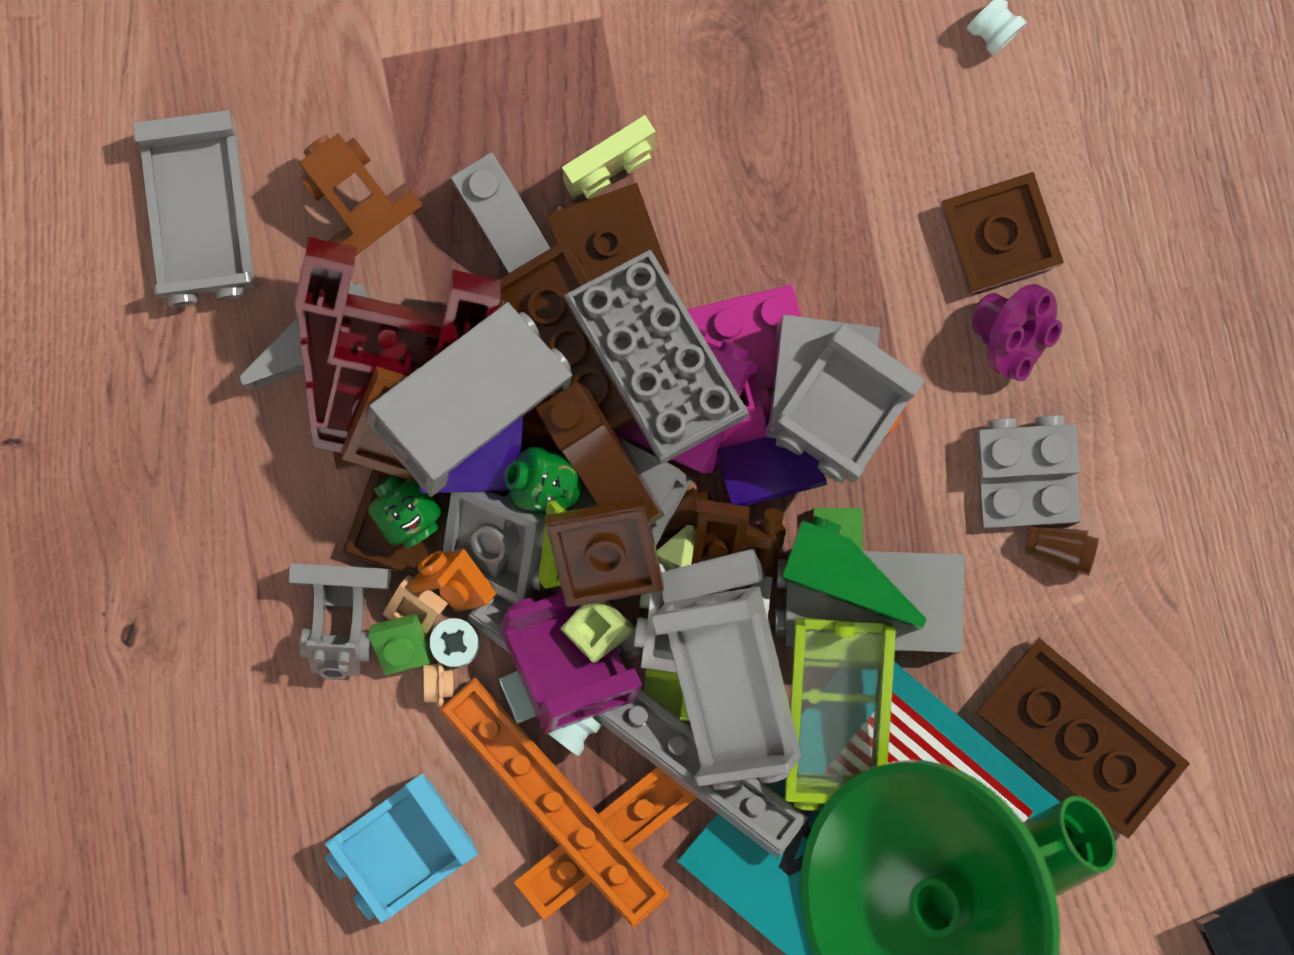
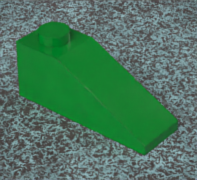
(840, 569)

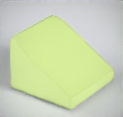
(597, 629)

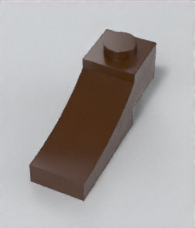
(595, 449)

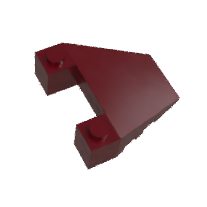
(354, 334)

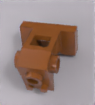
(333, 161)

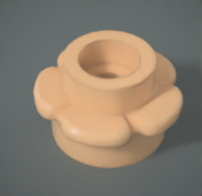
(437, 683)

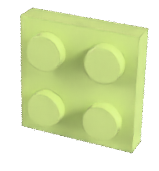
(623, 150)

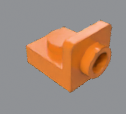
(456, 579)

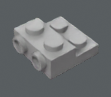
(1028, 473)
(499, 540)

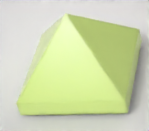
(678, 549)

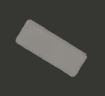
(712, 576)

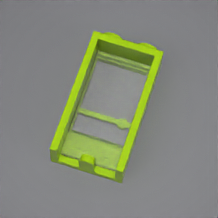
(838, 704)

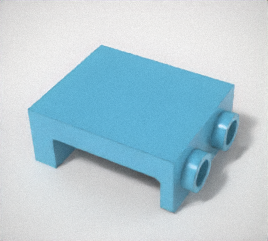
(400, 849)

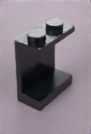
(1253, 924)

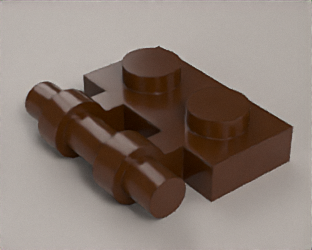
(726, 530)

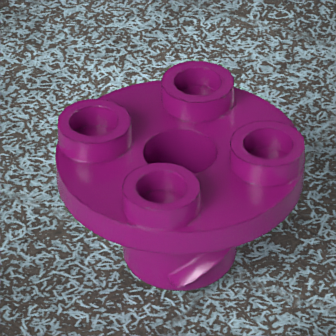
(1017, 329)

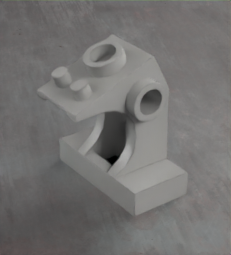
(337, 586)

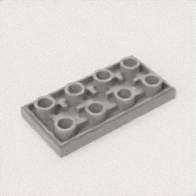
(656, 356)

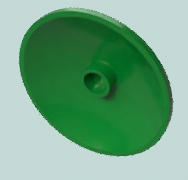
(943, 866)

